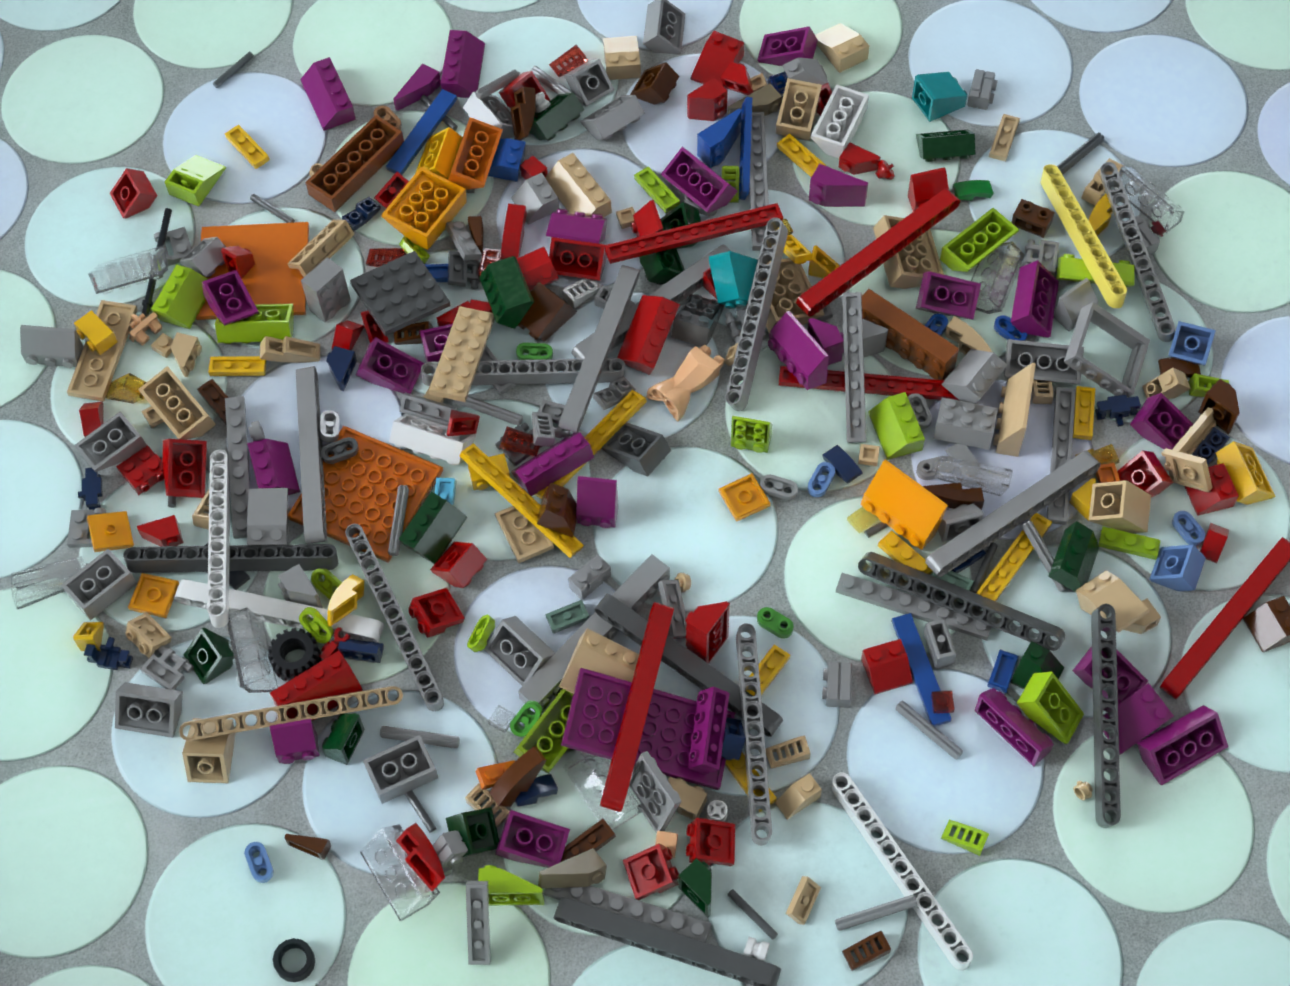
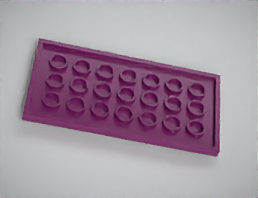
(667, 732)

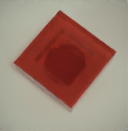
(942, 702)

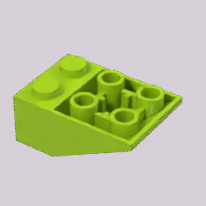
(194, 179)
(750, 434)

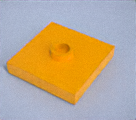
(744, 497)
(110, 531)
(153, 595)

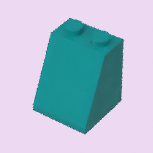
(938, 94)
(732, 278)

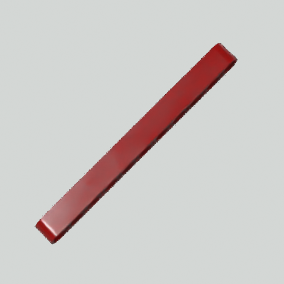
(877, 252)
(1227, 619)
(636, 707)

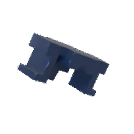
(1119, 407)
(91, 489)
(109, 656)

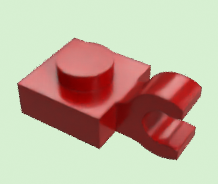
(332, 647)

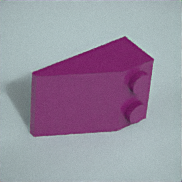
(787, 45)
(836, 188)
(948, 295)
(228, 297)
(389, 367)
(1161, 422)
(597, 502)
(1128, 677)
(1139, 716)
(532, 840)

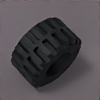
(292, 641)

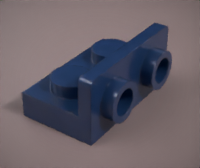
(361, 650)

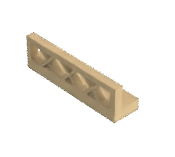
(322, 246)

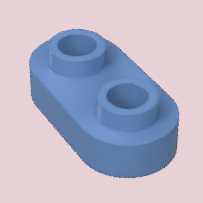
(821, 481)
(1189, 528)
(259, 863)

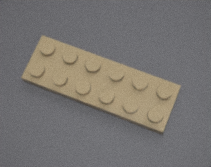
(462, 354)
(96, 371)

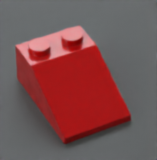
(716, 56)
(184, 467)

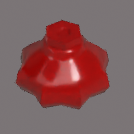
(884, 170)

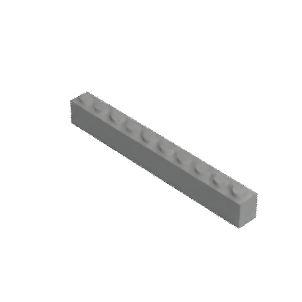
(633, 593)

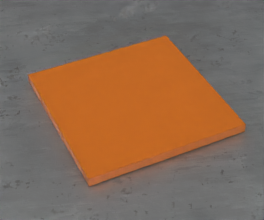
(272, 248)
(366, 488)

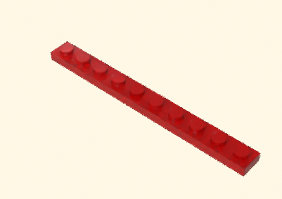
(692, 233)
(877, 384)

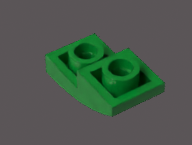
(969, 189)

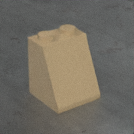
(1120, 506)
(211, 757)

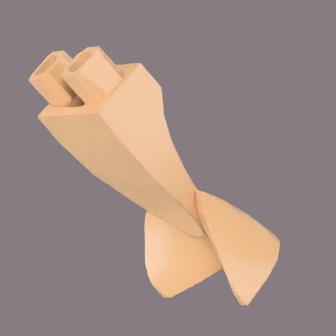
(693, 374)

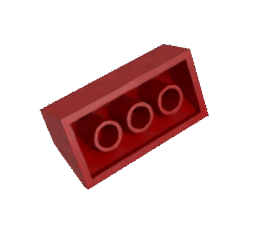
(648, 333)
(707, 629)
(325, 679)

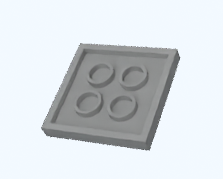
(654, 792)

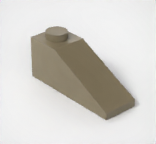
(764, 100)
(574, 872)

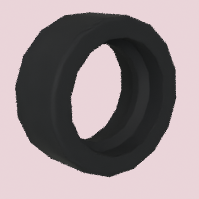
(286, 946)

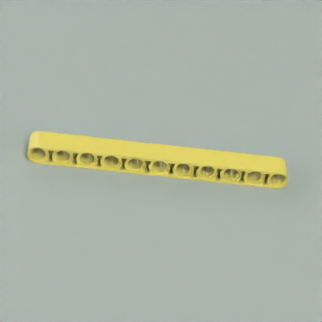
(1083, 236)

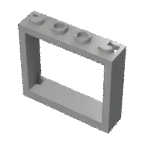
(1121, 332)

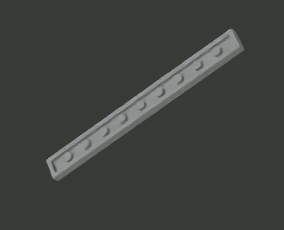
(758, 174)

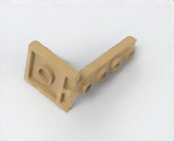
(1183, 466)

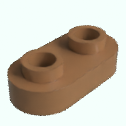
(389, 116)

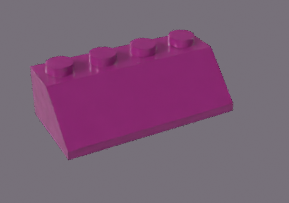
(462, 63)
(327, 94)
(698, 181)
(1035, 300)
(799, 351)
(553, 463)
(1013, 726)
(1183, 744)

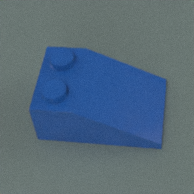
(718, 139)
(508, 159)

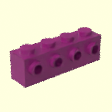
(708, 730)

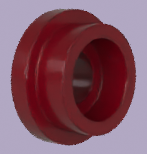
(1157, 228)

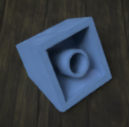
(1192, 343)
(1178, 567)

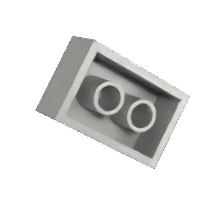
(326, 289)
(965, 423)
(400, 769)

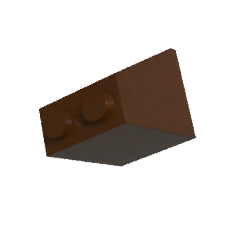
(546, 313)

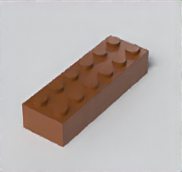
(354, 163)
(910, 337)

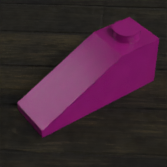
(421, 83)

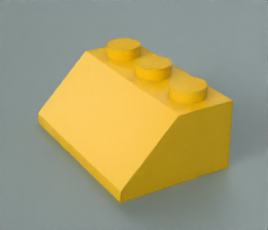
(440, 152)
(1245, 473)

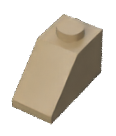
(799, 796)

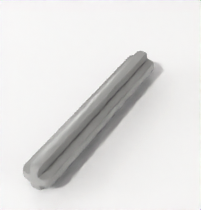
(551, 82)
(496, 84)
(492, 410)
(398, 520)
(1041, 549)
(929, 730)
(427, 737)
(876, 912)

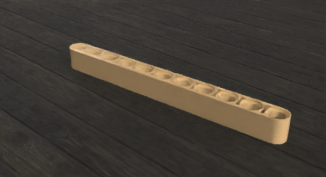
(321, 703)

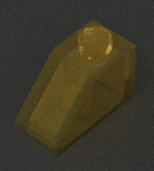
(126, 389)

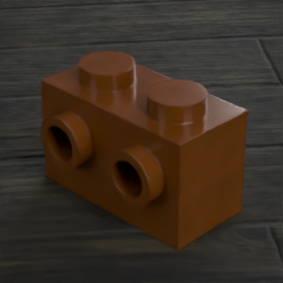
(1032, 218)

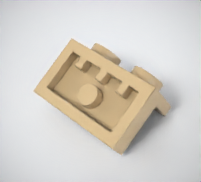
(146, 634)

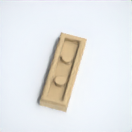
(1004, 137)

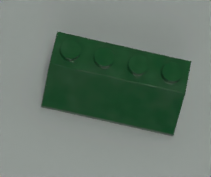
(506, 291)

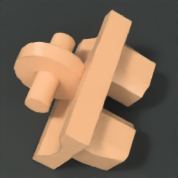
(138, 332)

